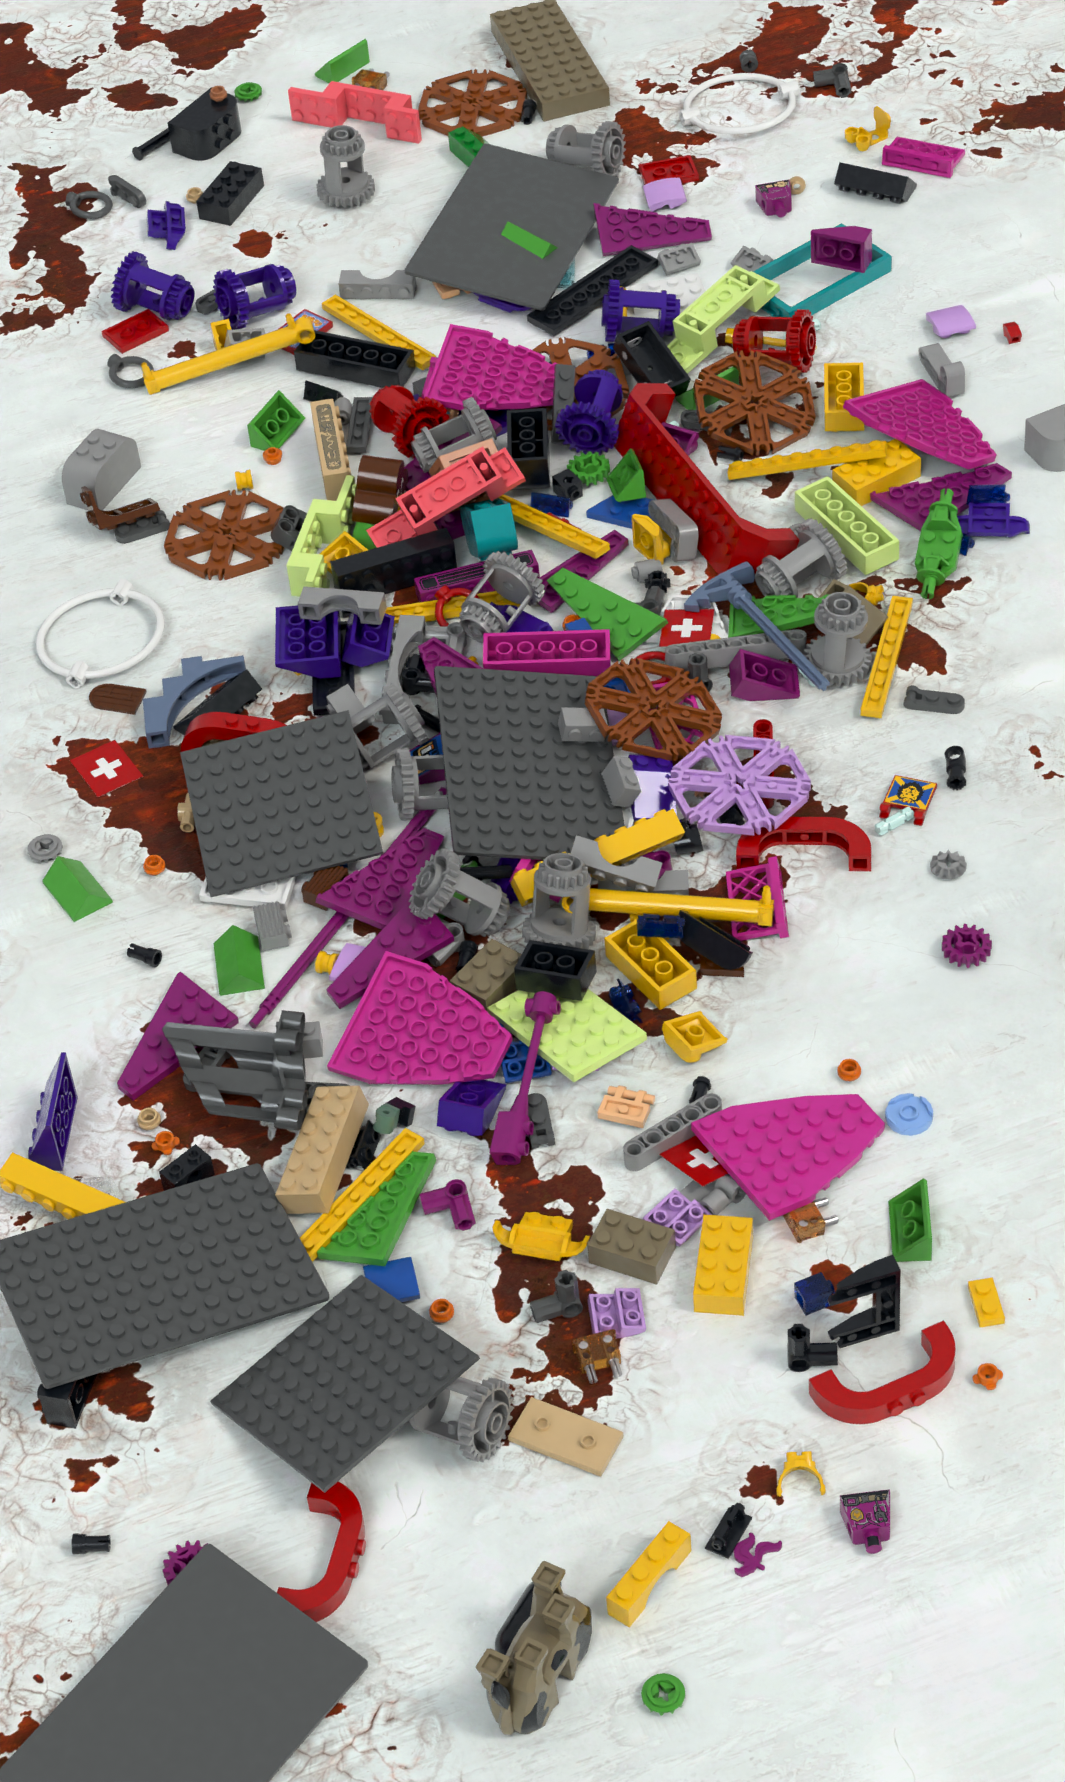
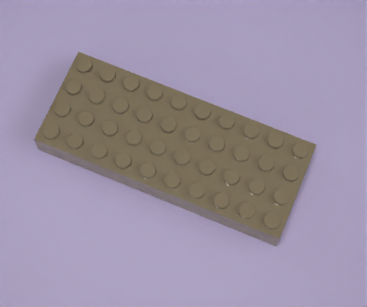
(549, 60)

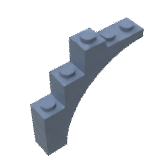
(180, 690)

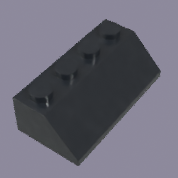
(874, 182)
(227, 698)

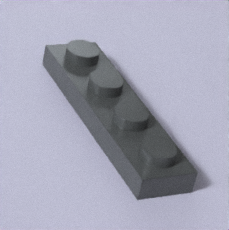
(562, 394)
(359, 425)

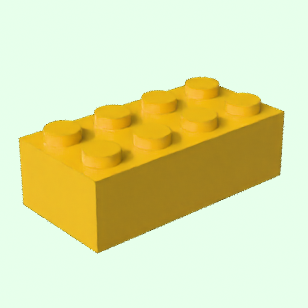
(842, 383)
(878, 474)
(651, 965)
(723, 1265)

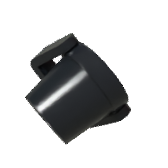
(691, 839)

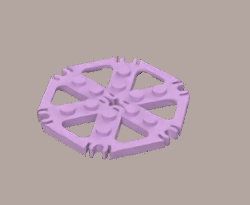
(753, 778)

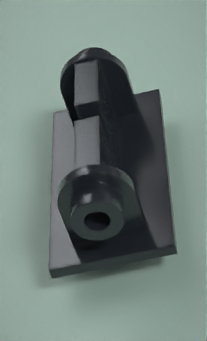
(317, 392)
(364, 1146)
(729, 1531)

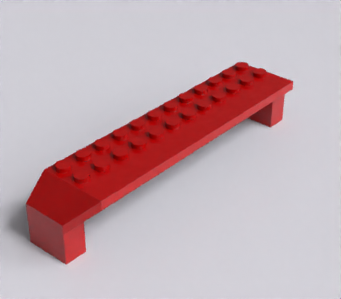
(672, 475)

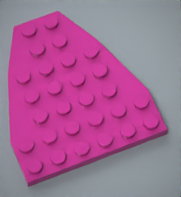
(490, 372)
(925, 420)
(418, 1030)
(789, 1146)

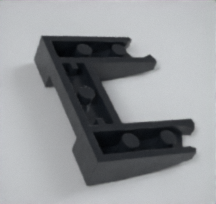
(883, 1318)

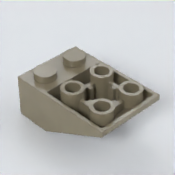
(876, 617)

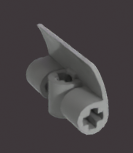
(716, 1195)

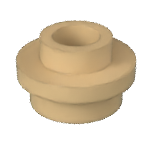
(797, 180)
(193, 194)
(148, 1119)

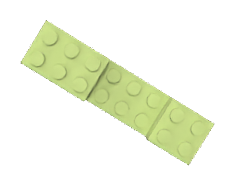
(698, 322)
(322, 524)

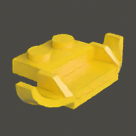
(540, 1237)

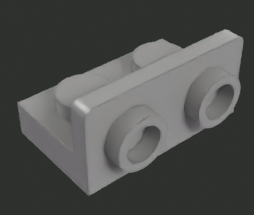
(678, 259)
(750, 259)

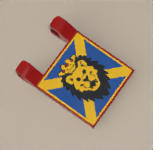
(908, 793)

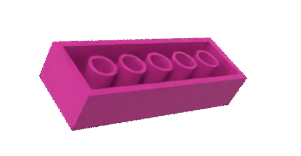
(549, 651)

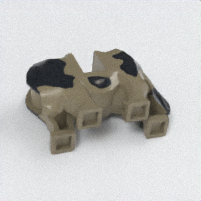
(547, 1645)

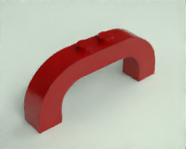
(224, 727)
(808, 832)
(895, 1396)
(343, 1566)

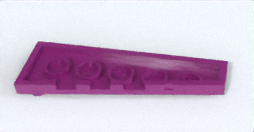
(583, 566)

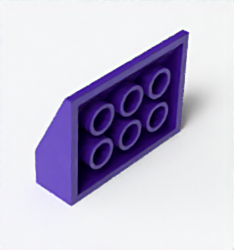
(308, 644)
(54, 1117)

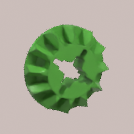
(243, 92)
(668, 1684)

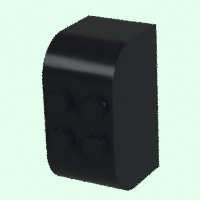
(205, 127)
(529, 446)

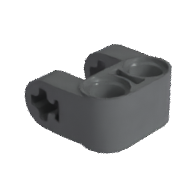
(285, 526)

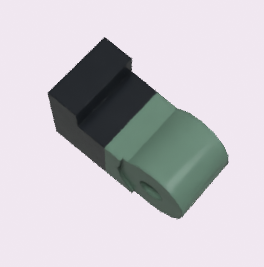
(393, 1114)

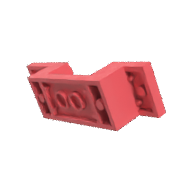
(357, 102)
(446, 492)

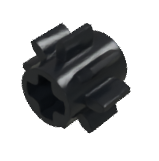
(658, 578)
(732, 816)

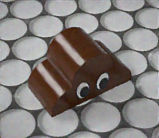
(378, 485)

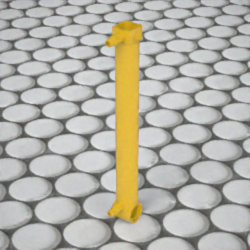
(295, 332)
(671, 904)

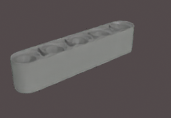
(671, 1131)

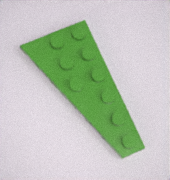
(603, 609)
(782, 610)
(381, 1219)

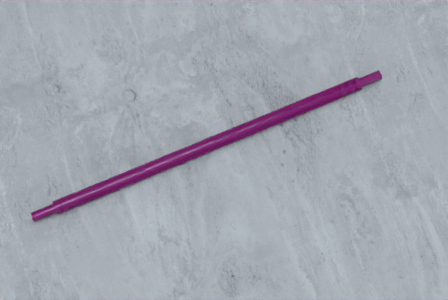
(327, 932)

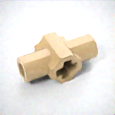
(185, 815)

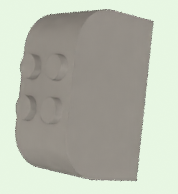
(1047, 439)
(103, 465)

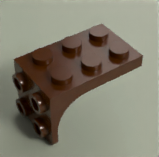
(110, 519)

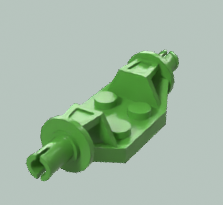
(938, 544)

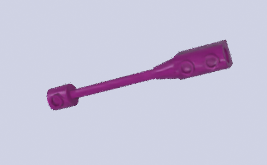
(513, 1125)

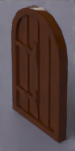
(117, 698)

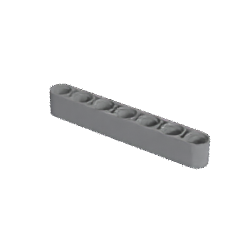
(722, 651)

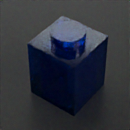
(813, 1293)

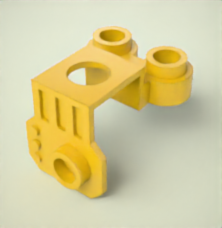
(863, 137)

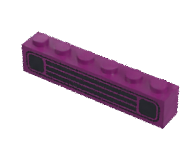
(464, 577)

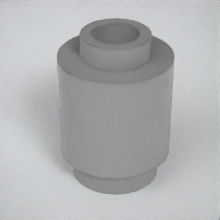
(345, 409)
(643, 568)

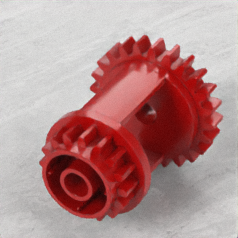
(799, 338)
(398, 413)

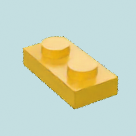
(986, 1302)

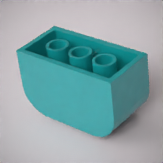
(489, 528)

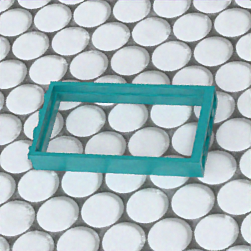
(880, 265)

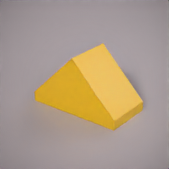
(219, 332)

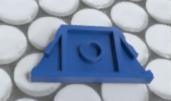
(619, 512)

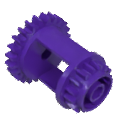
(131, 290)
(618, 298)
(234, 299)
(589, 422)

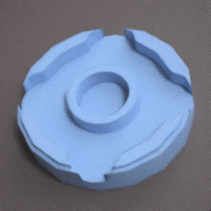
(909, 1114)

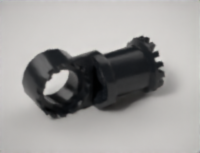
(955, 767)

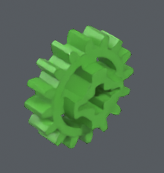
(590, 467)

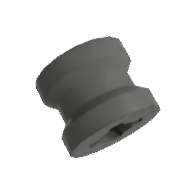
(745, 58)

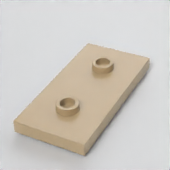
(566, 1436)

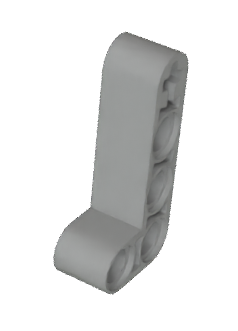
(946, 375)
(678, 526)

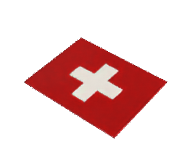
(686, 626)
(106, 768)
(695, 1161)

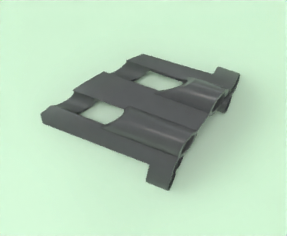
(268, 1069)

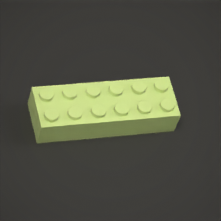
(856, 531)

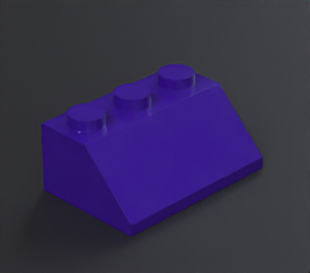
(367, 642)

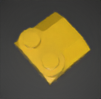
(649, 538)
(341, 547)
(692, 1036)

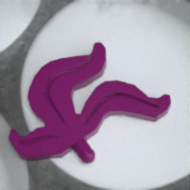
(750, 1562)

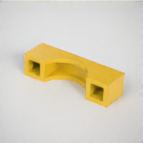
(631, 1593)

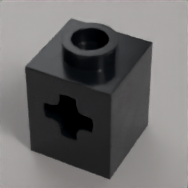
(571, 488)

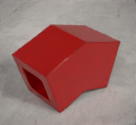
(1012, 332)

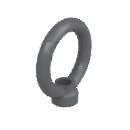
(74, 200)
(116, 363)

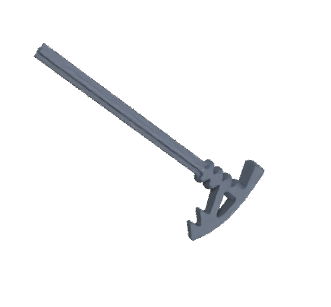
(729, 587)

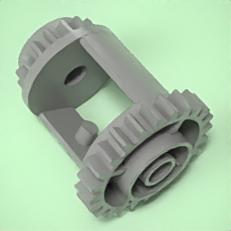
(599, 150)
(345, 184)
(471, 420)
(816, 553)
(512, 581)
(837, 653)
(406, 716)
(406, 783)
(563, 877)
(435, 892)
(481, 1419)

